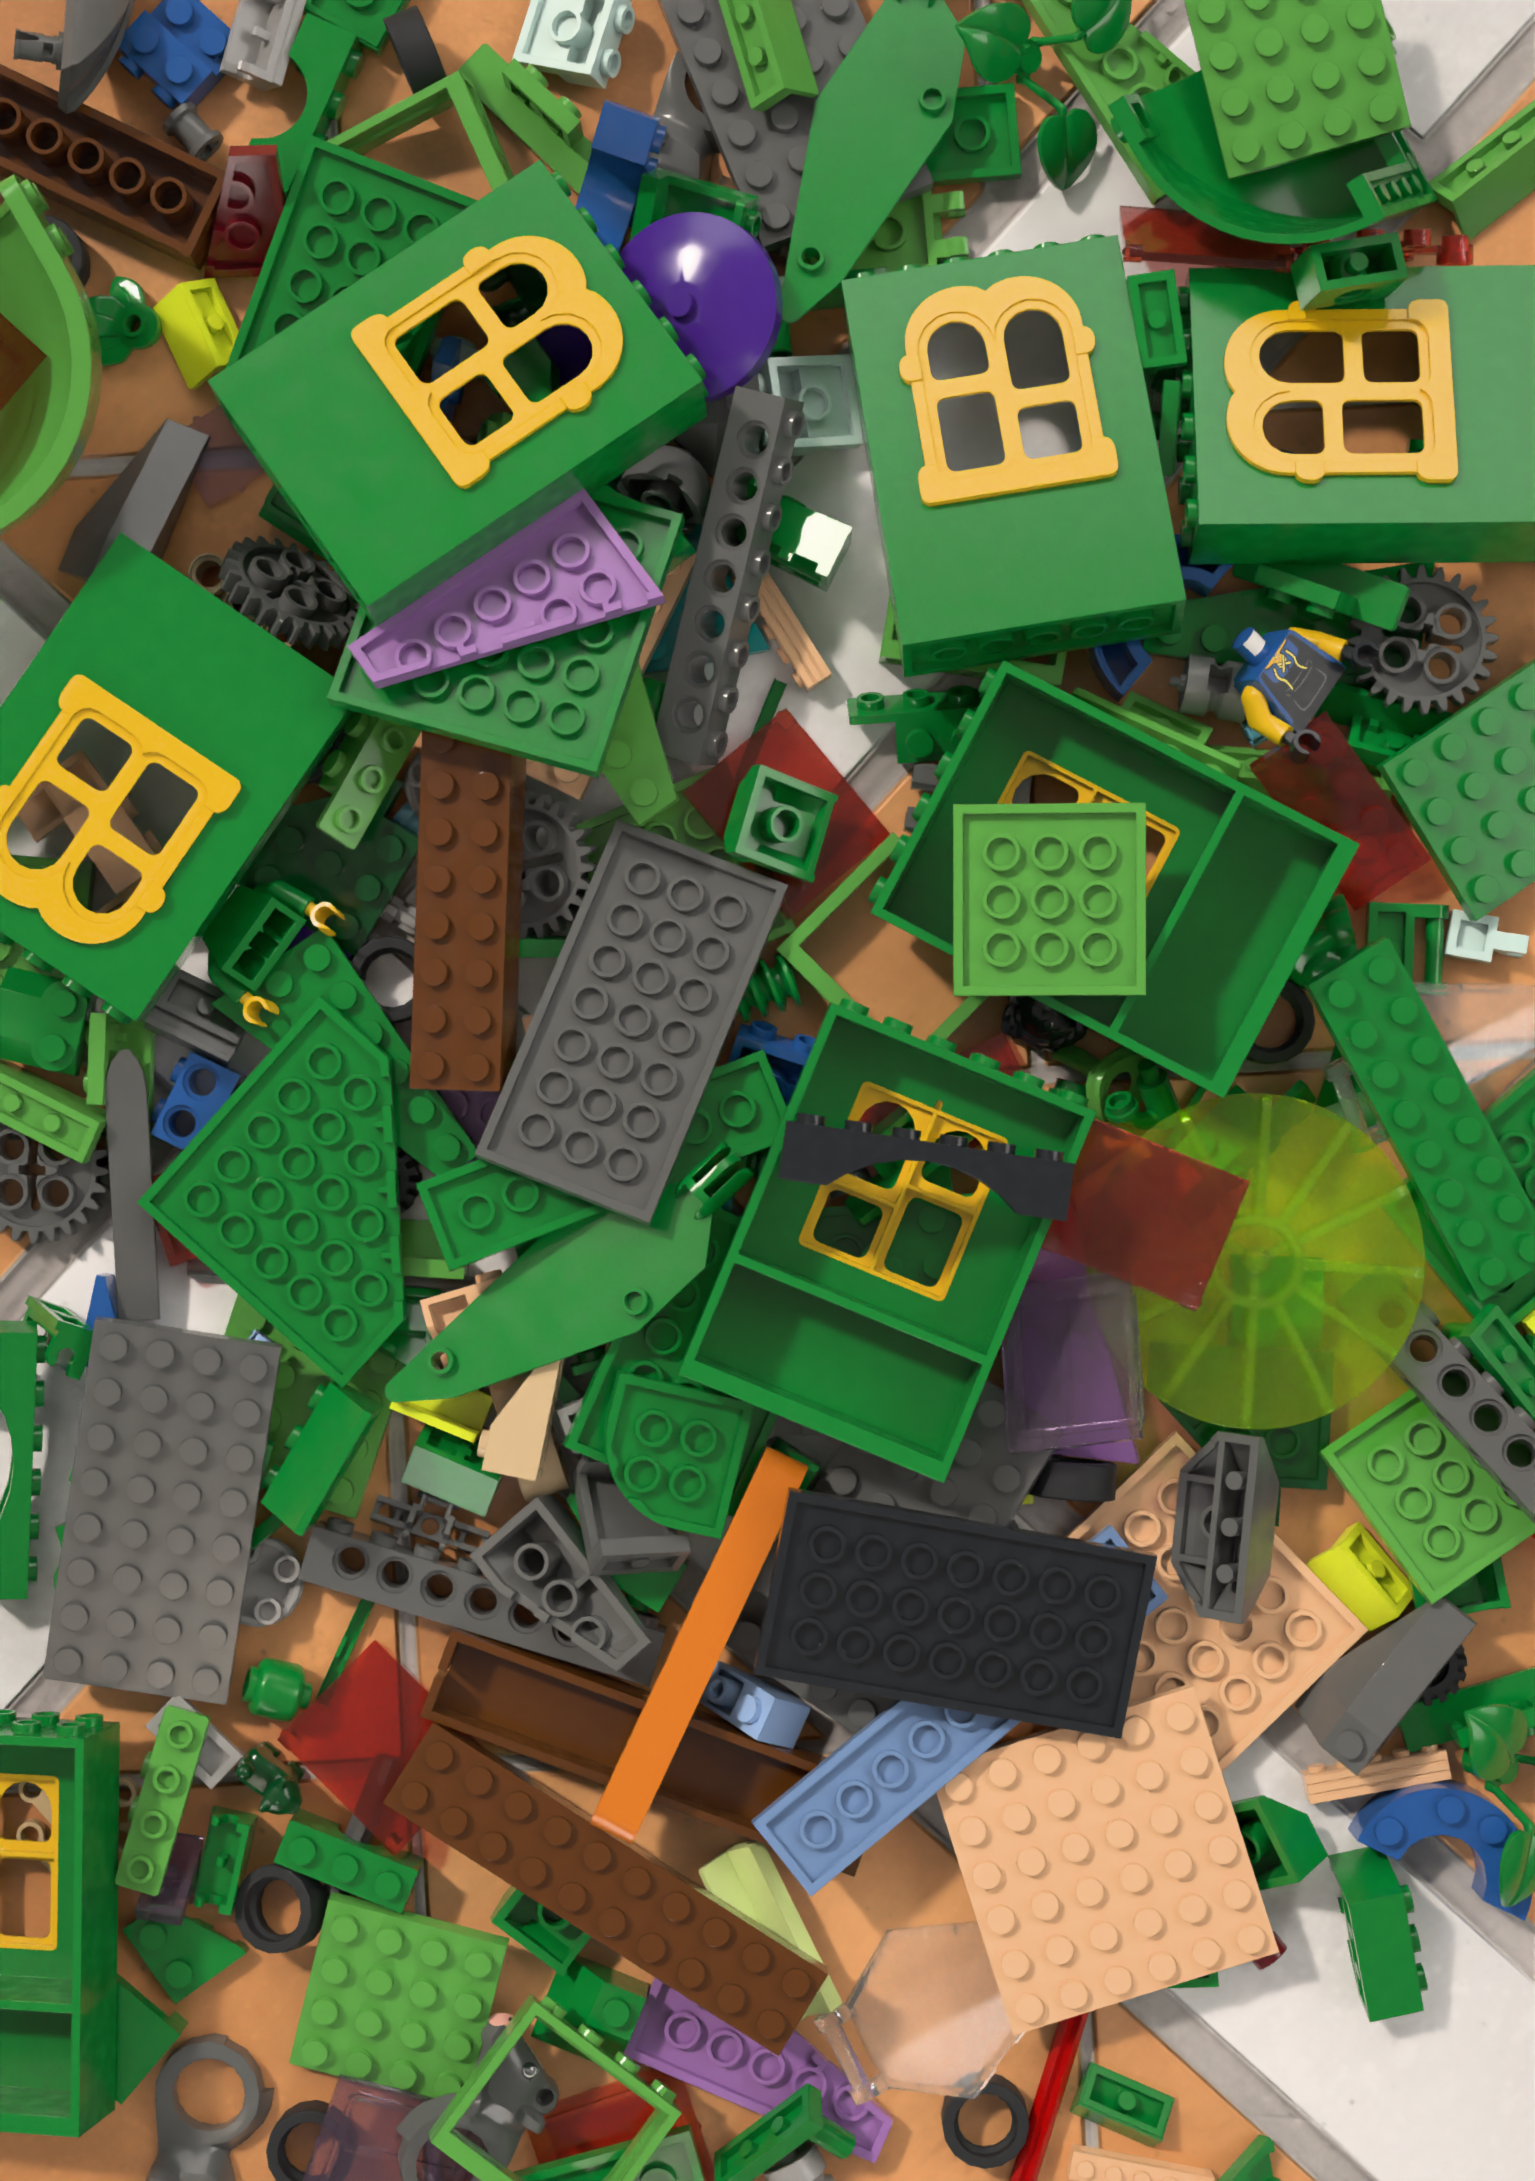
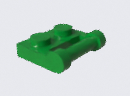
(1398, 924)

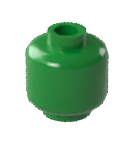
(276, 1689)

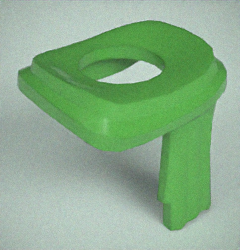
(1101, 1073)

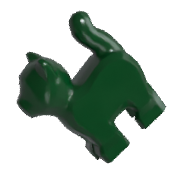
(528, 285)
(271, 1779)

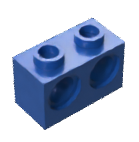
(186, 1097)

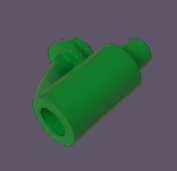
(1155, 1093)

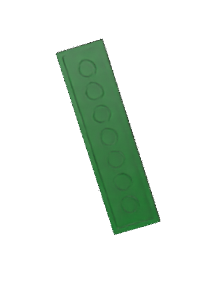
(1428, 1115)
(491, 1209)

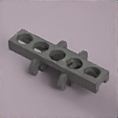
(445, 1524)

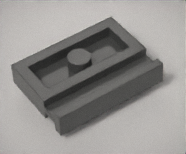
(190, 1019)

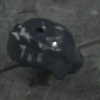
(1039, 1025)

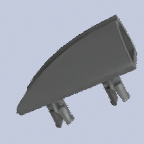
(82, 50)

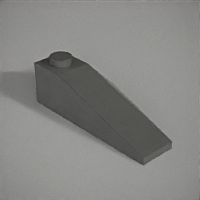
(141, 501)
(545, 1568)
(1379, 1682)

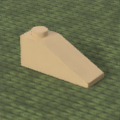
(522, 1429)

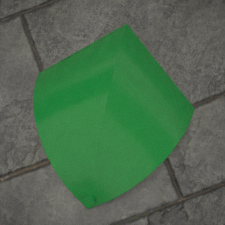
(1282, 205)

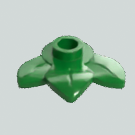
(116, 320)

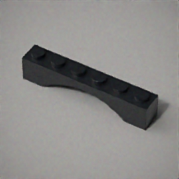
(1026, 1184)

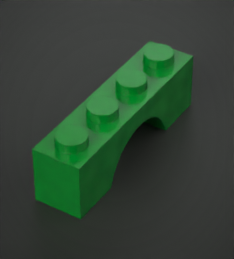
(327, 61)

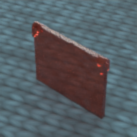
(1184, 239)
(790, 750)
(1147, 1214)
(363, 1738)

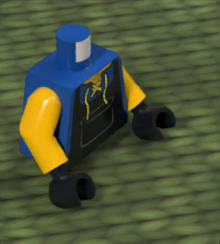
(1289, 679)

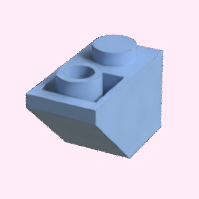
(755, 1705)

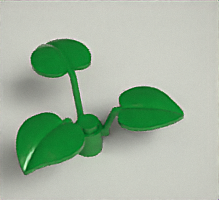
(1001, 48)
(1494, 1740)

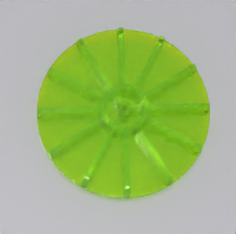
(1309, 1279)

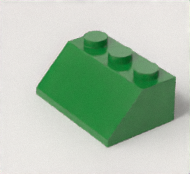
(319, 1455)

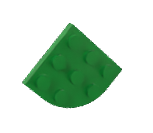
(675, 1450)

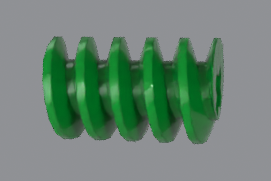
(770, 986)

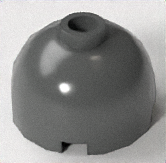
(671, 481)

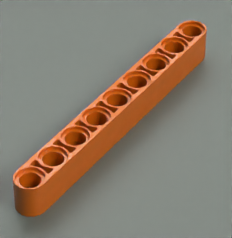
(698, 1646)

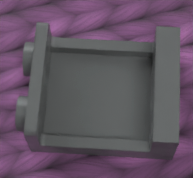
(616, 1533)

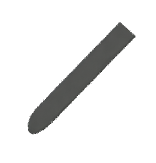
(129, 1180)

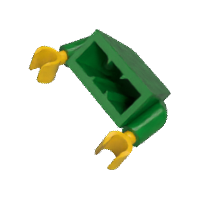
(252, 937)

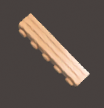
(790, 636)
(1382, 1774)
(1104, 2165)

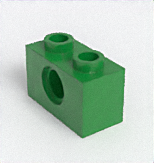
(1349, 271)

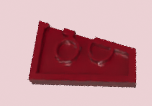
(246, 212)

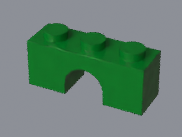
(370, 1872)

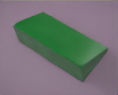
(1122, 2105)

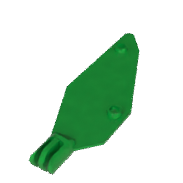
(870, 141)
(577, 1289)

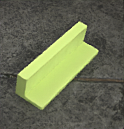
(751, 1883)

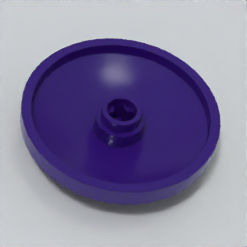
(713, 290)

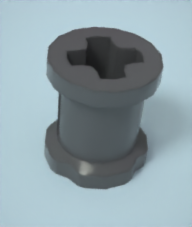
(192, 131)

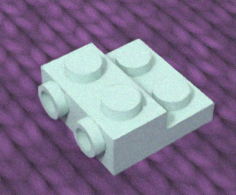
(575, 38)
(828, 396)

